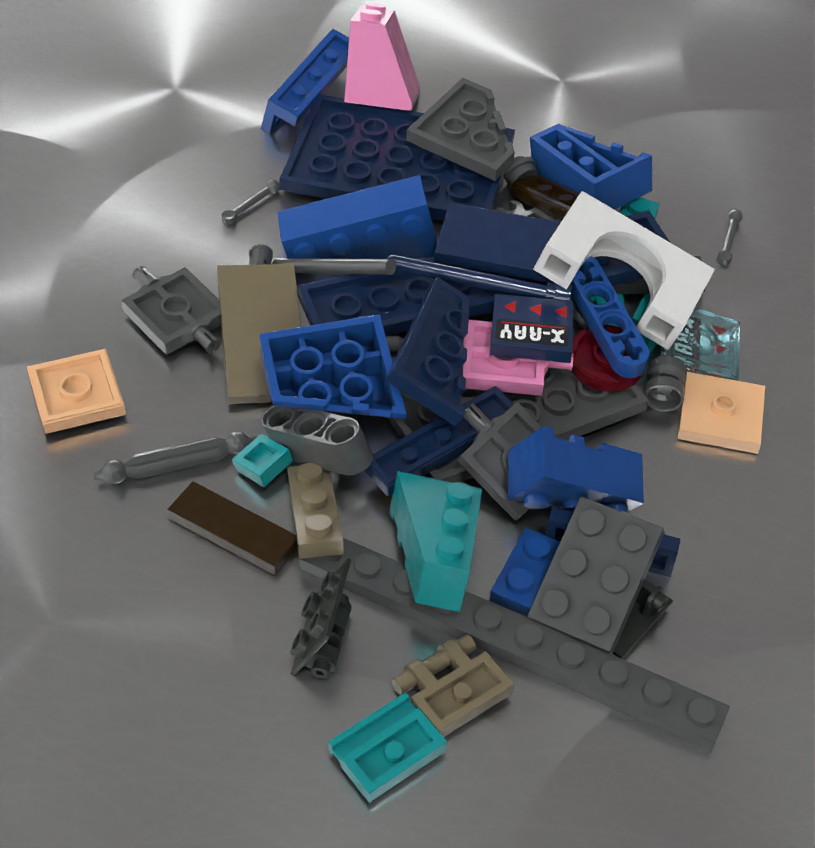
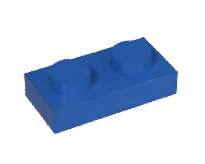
(524, 572)

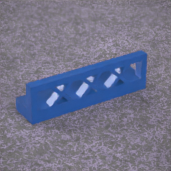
(307, 82)

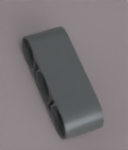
(319, 438)

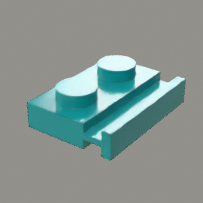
(387, 747)

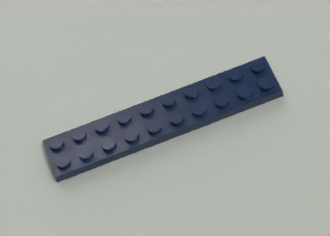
(401, 294)

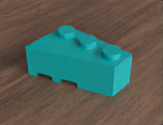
(437, 535)

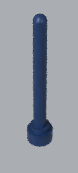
(480, 279)

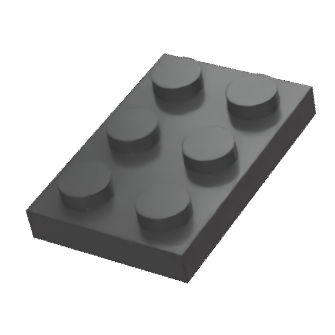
(596, 574)

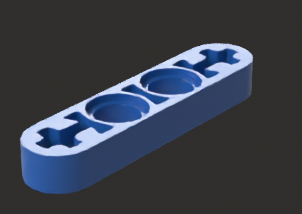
(610, 313)

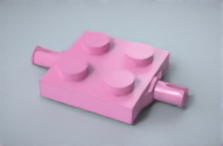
(506, 373)

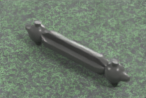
(173, 458)

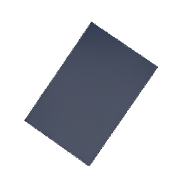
(493, 241)

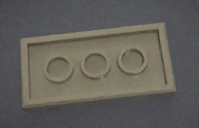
(253, 303)

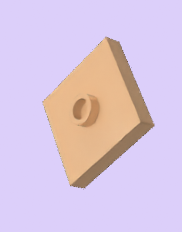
(75, 391)
(722, 412)

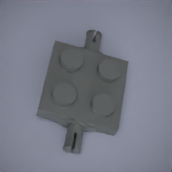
(174, 310)
(489, 451)

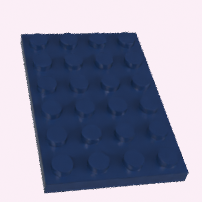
(366, 146)

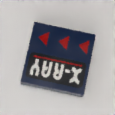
(532, 328)

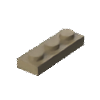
(314, 511)

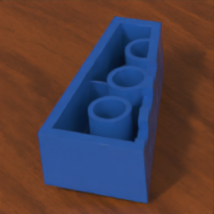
(362, 224)

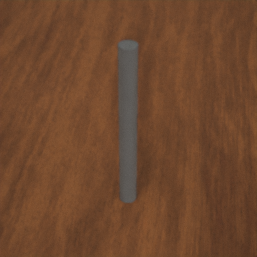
(340, 266)

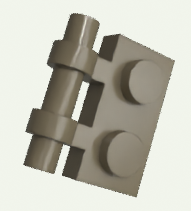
(460, 694)

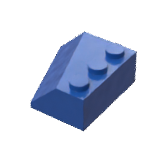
(332, 368)

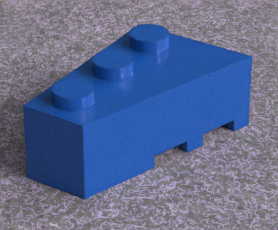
(591, 167)
(561, 471)

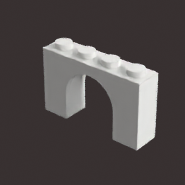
(671, 274)

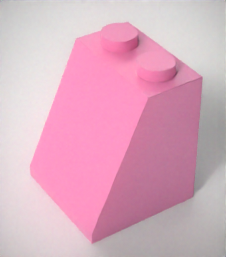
(379, 61)

